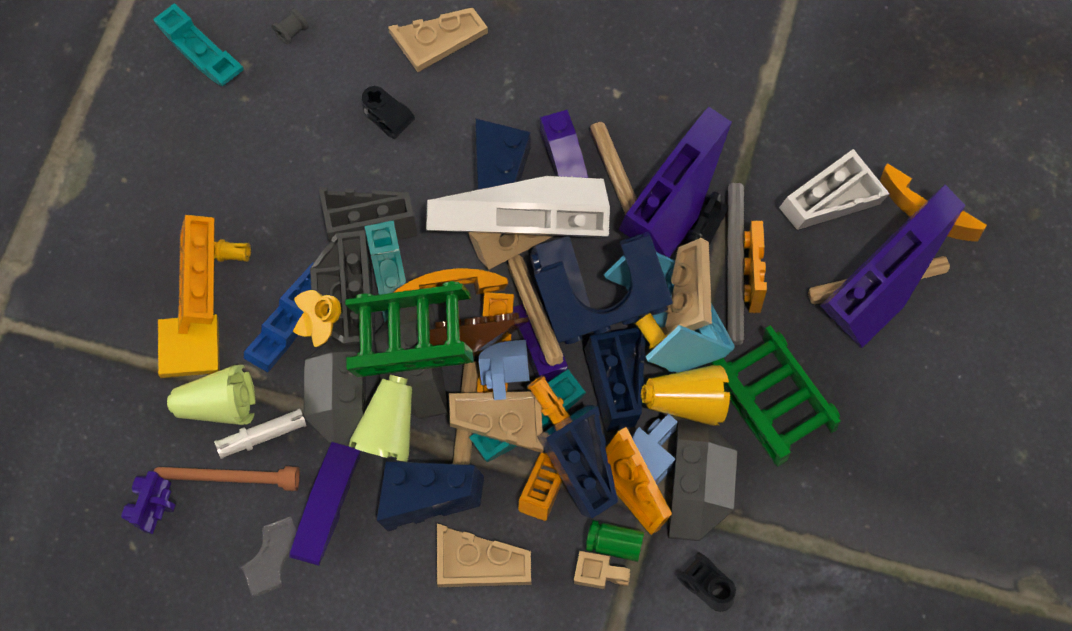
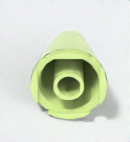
(216, 397)
(386, 421)

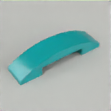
(196, 47)
(385, 258)
(563, 386)

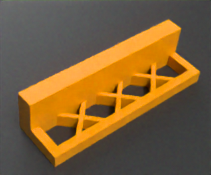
(196, 272)

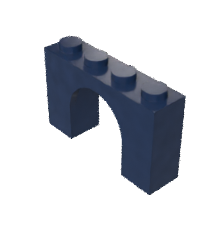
(645, 294)

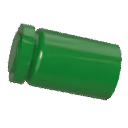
(614, 541)

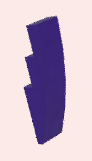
(324, 504)

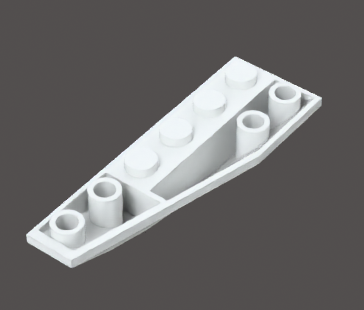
(527, 207)

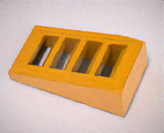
(536, 503)

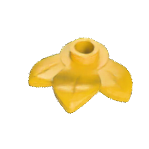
(315, 320)

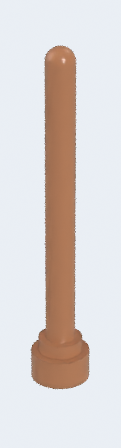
(285, 478)

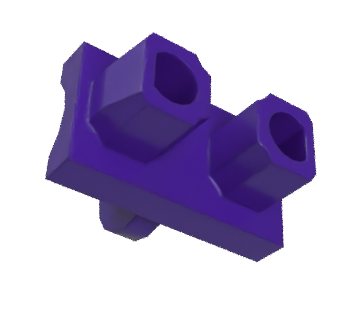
(151, 503)

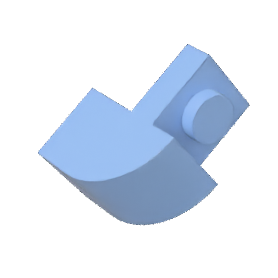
(503, 364)
(650, 447)

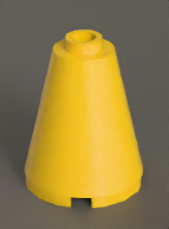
(690, 394)

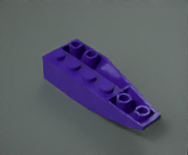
(679, 187)
(893, 271)

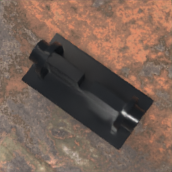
(709, 219)

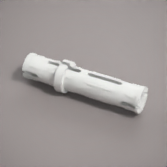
(249, 437)

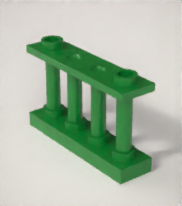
(424, 354)
(761, 421)

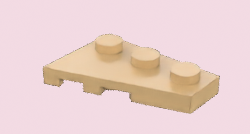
(437, 38)
(691, 288)
(510, 420)
(479, 562)

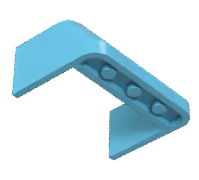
(682, 347)

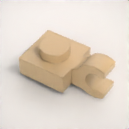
(595, 570)

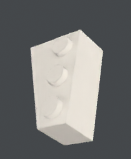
(835, 192)

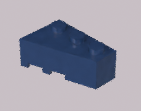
(500, 153)
(557, 251)
(617, 375)
(581, 460)
(425, 491)

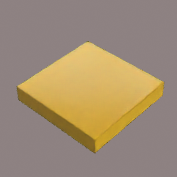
(188, 353)

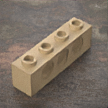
(494, 250)

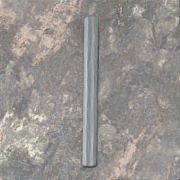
(735, 275)

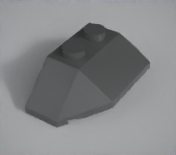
(345, 272)
(427, 384)
(332, 393)
(701, 481)

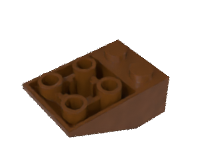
(479, 331)

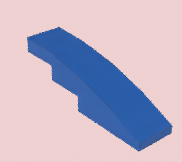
(278, 329)

